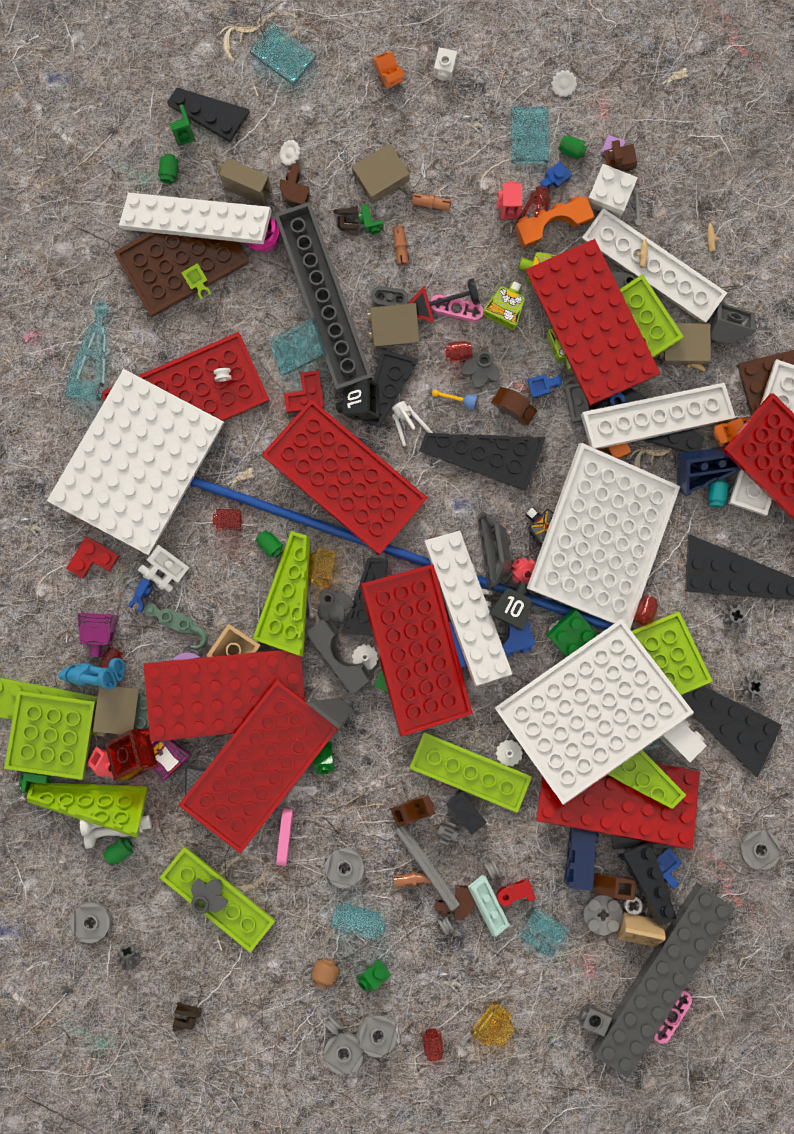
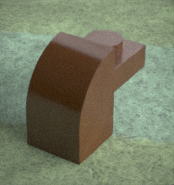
(621, 157)
(291, 191)
(515, 404)
(413, 810)
(465, 900)

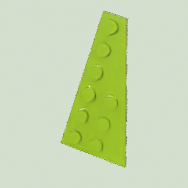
(103, 805)

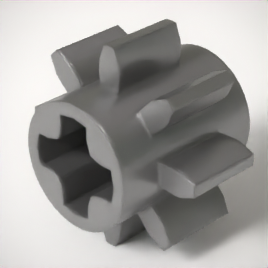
(738, 612)
(758, 687)
(447, 832)
(128, 957)

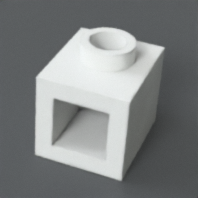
(445, 64)

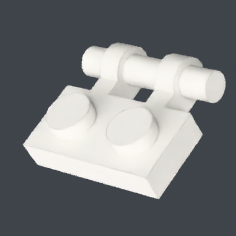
(168, 564)

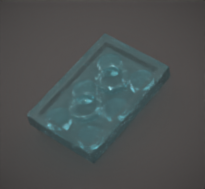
(282, 54)
(529, 135)
(298, 346)

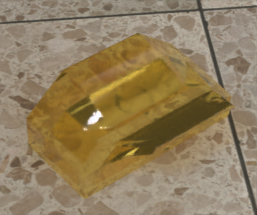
(321, 567)
(494, 1026)

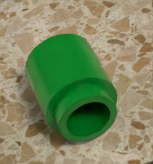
(572, 147)
(168, 168)
(269, 544)
(118, 851)

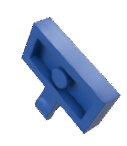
(668, 863)

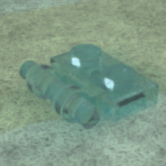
(547, 927)

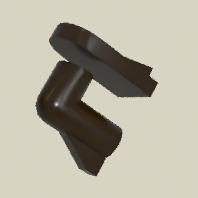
(351, 227)
(186, 1010)

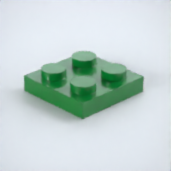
(571, 633)

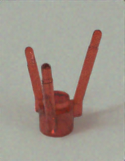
(540, 197)

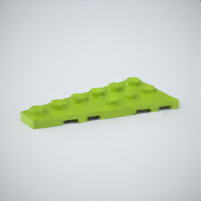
(285, 608)
(649, 779)

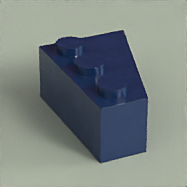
(703, 467)
(581, 859)

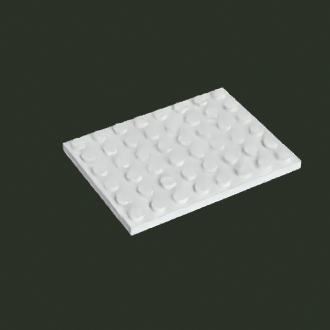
(136, 462)
(603, 536)
(593, 711)

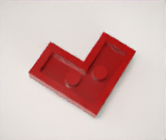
(310, 390)
(89, 553)

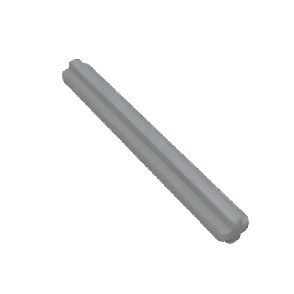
(427, 868)

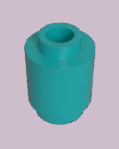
(718, 494)

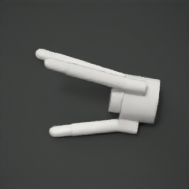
(403, 412)

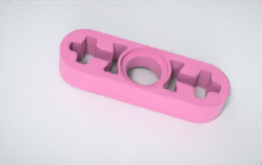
(468, 317)
(284, 837)
(674, 1024)

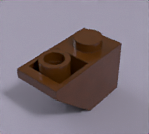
(614, 886)

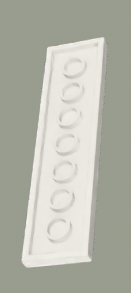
(195, 218)
(663, 271)
(657, 416)
(746, 492)
(467, 608)

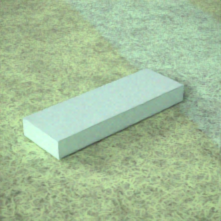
(488, 906)

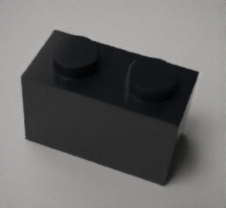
(466, 812)

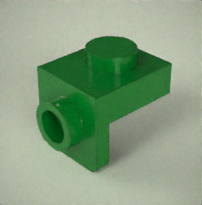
(365, 218)
(323, 762)
(28, 777)
(373, 976)

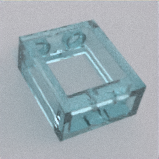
(358, 921)

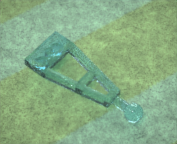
(90, 389)

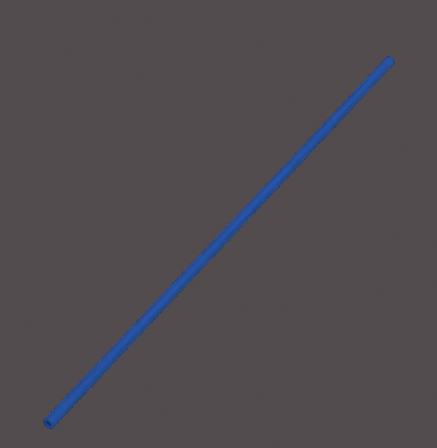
(391, 550)

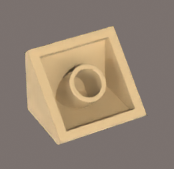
(233, 642)
(641, 930)

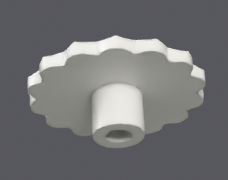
(564, 83)
(289, 153)
(365, 655)
(509, 753)

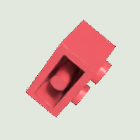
(510, 200)

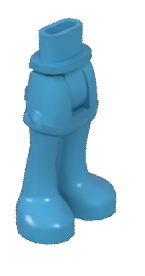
(88, 674)

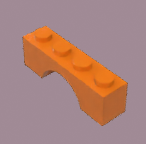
(575, 213)

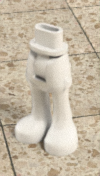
(92, 831)

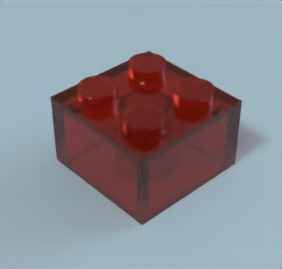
(131, 754)

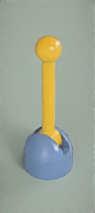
(469, 400)

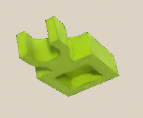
(195, 277)

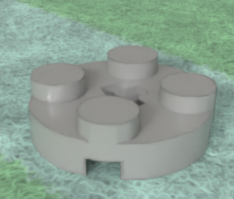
(749, 846)
(335, 874)
(610, 923)
(84, 931)
(366, 1040)
(342, 1041)

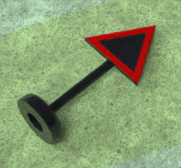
(423, 305)

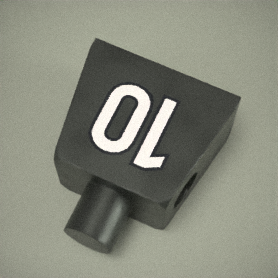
(360, 401)
(513, 607)

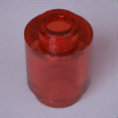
(458, 351)
(646, 610)
(108, 655)
(433, 1044)

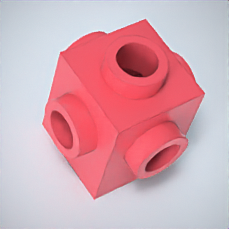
(522, 570)
(100, 763)

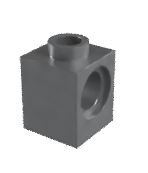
(601, 1025)

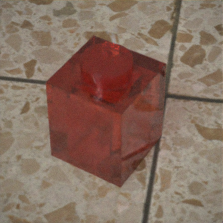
(228, 519)

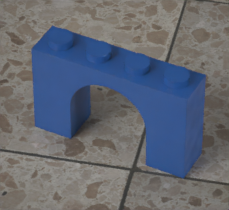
(515, 641)

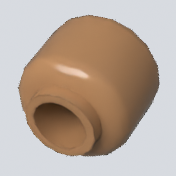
(325, 973)

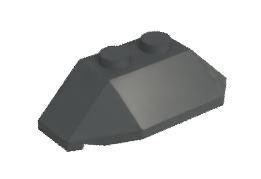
(495, 549)

